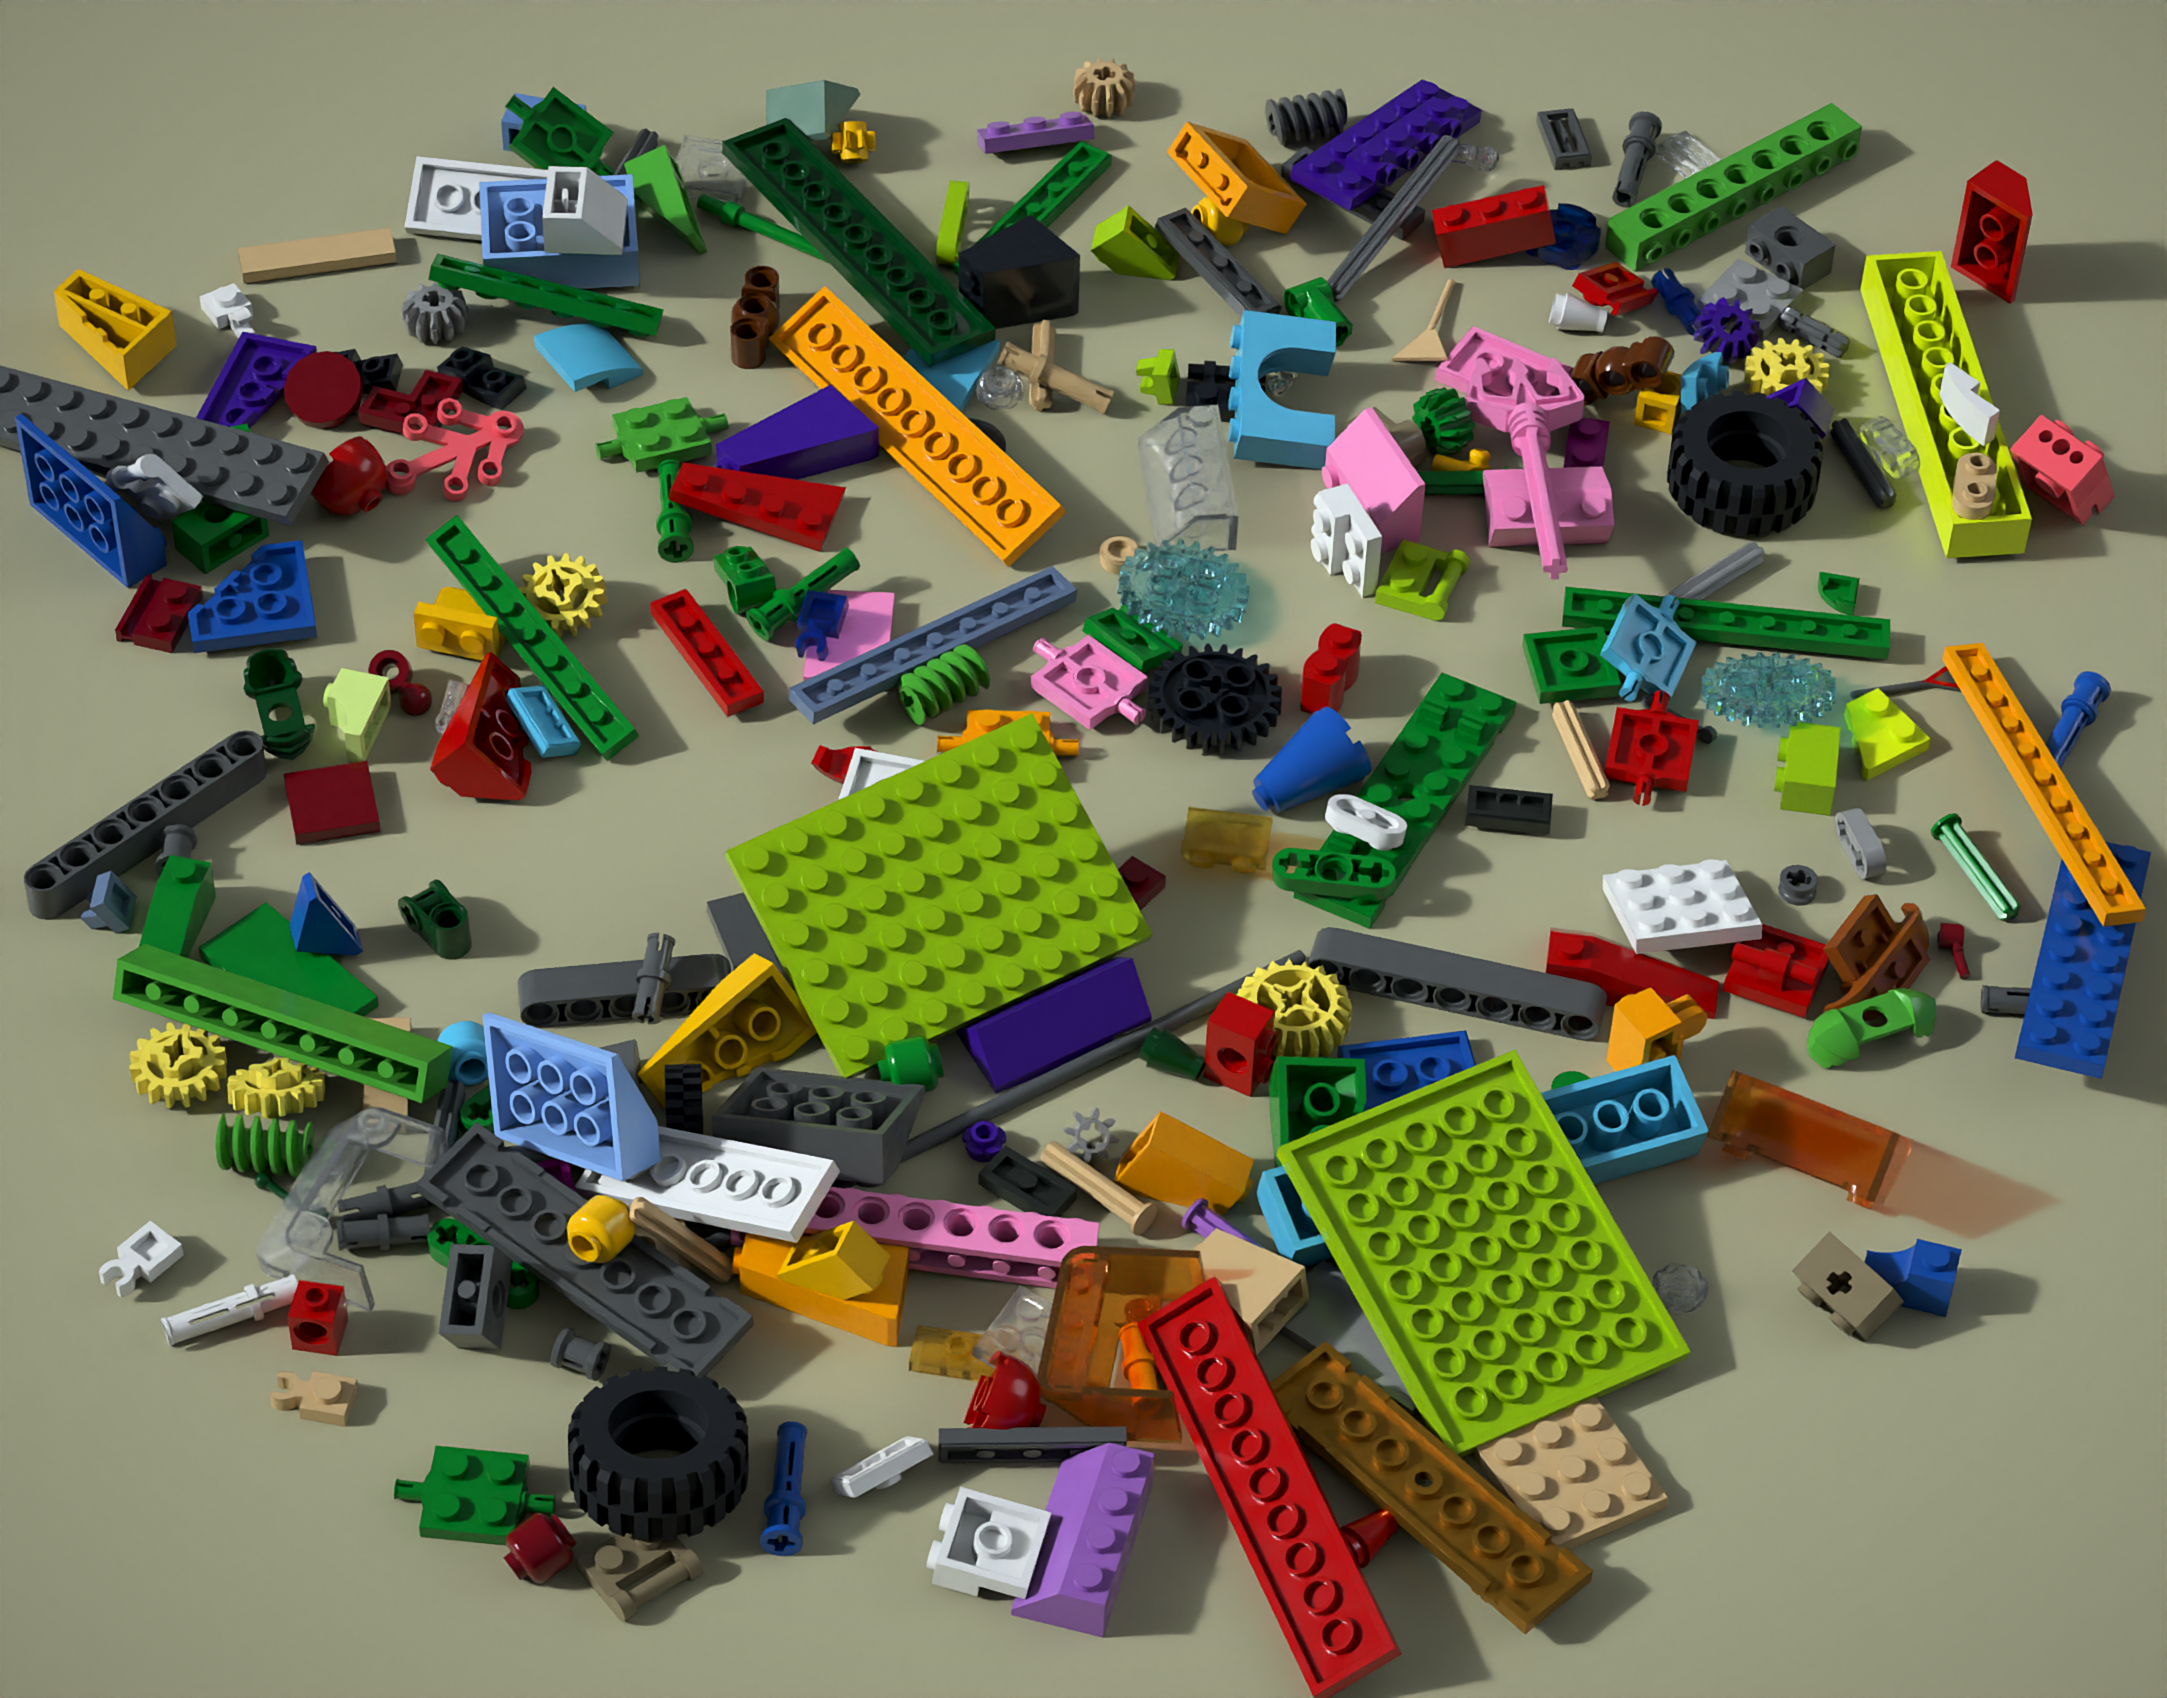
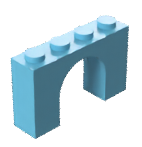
(1261, 426)

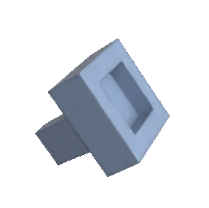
(110, 904)

